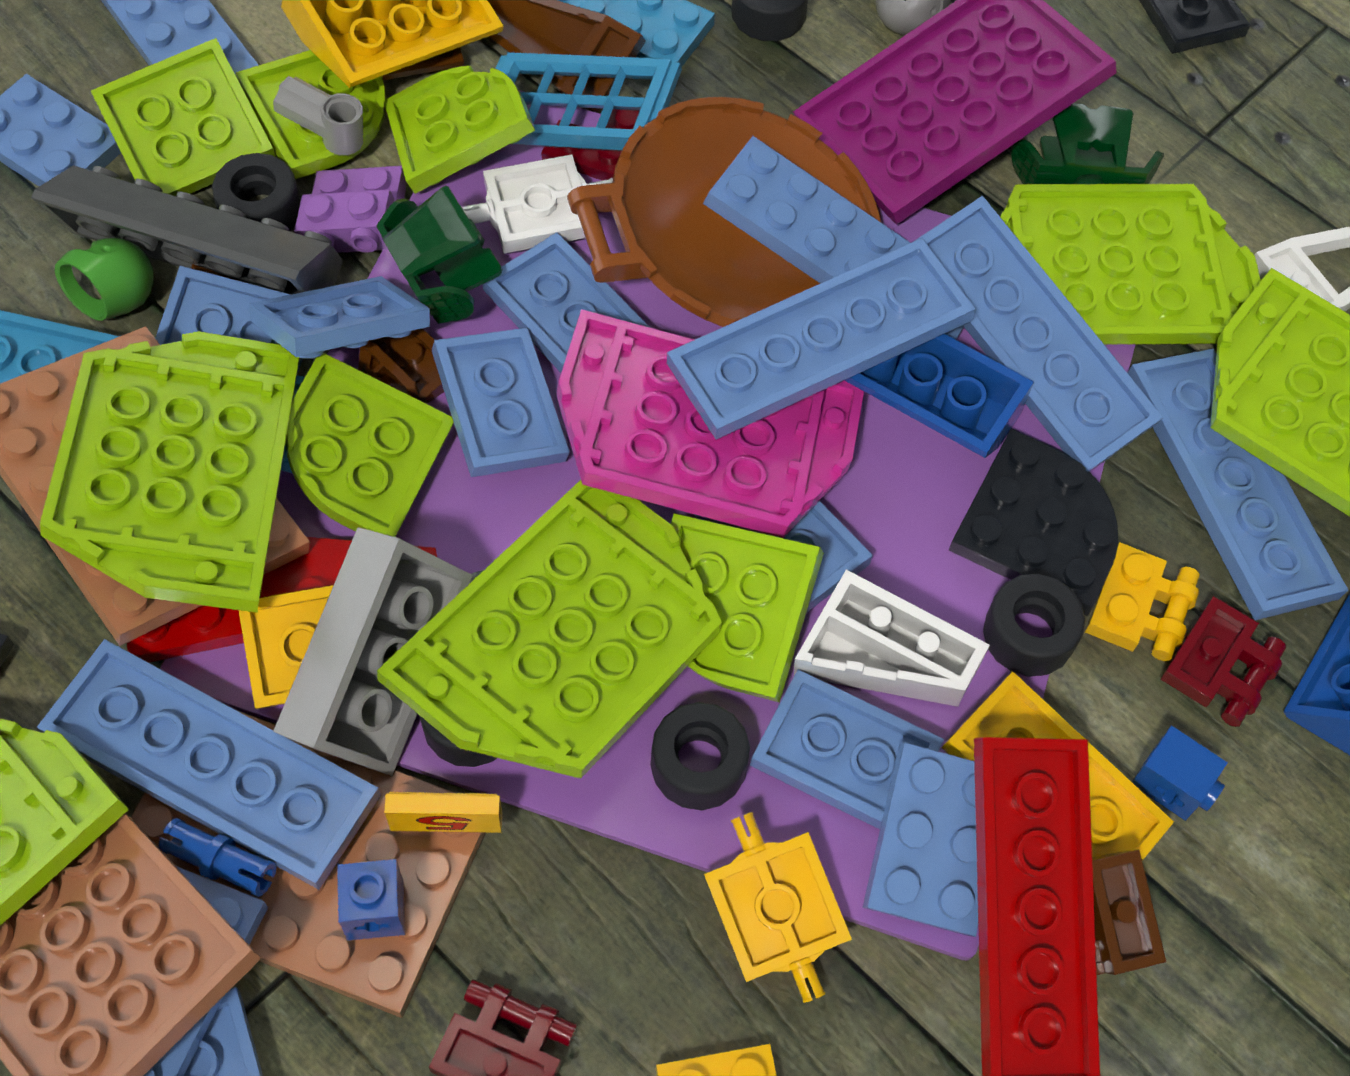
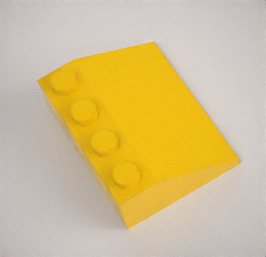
(381, 36)

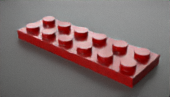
(1035, 908)

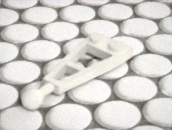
(1292, 261)

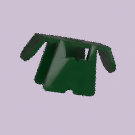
(1087, 150)
(441, 240)

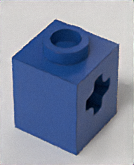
(1181, 774)
(371, 899)

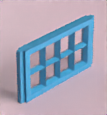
(661, 71)

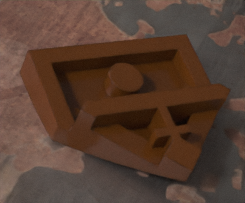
(403, 364)

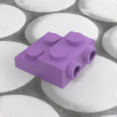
(349, 206)

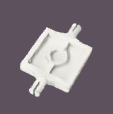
(531, 202)

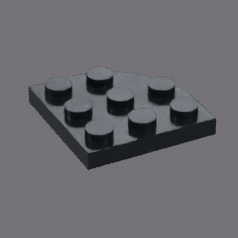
(1041, 518)

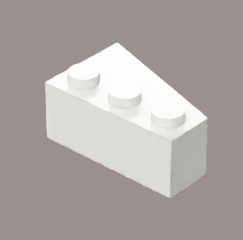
(889, 646)

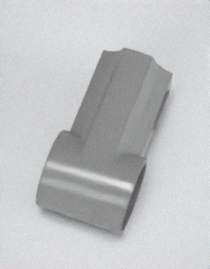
(333, 117)

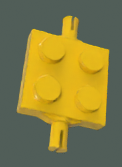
(777, 907)

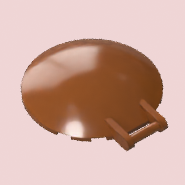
(679, 240)

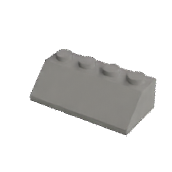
(373, 609)

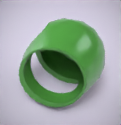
(116, 270)

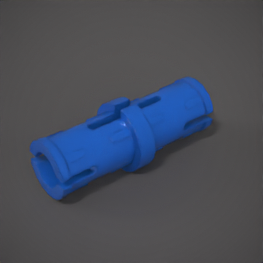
(217, 857)

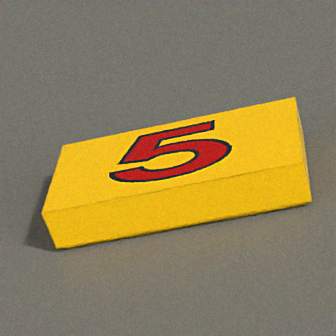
(443, 812)

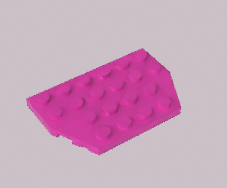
(647, 441)

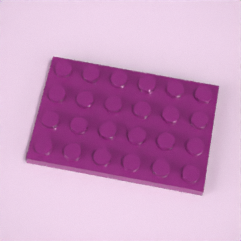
(954, 96)

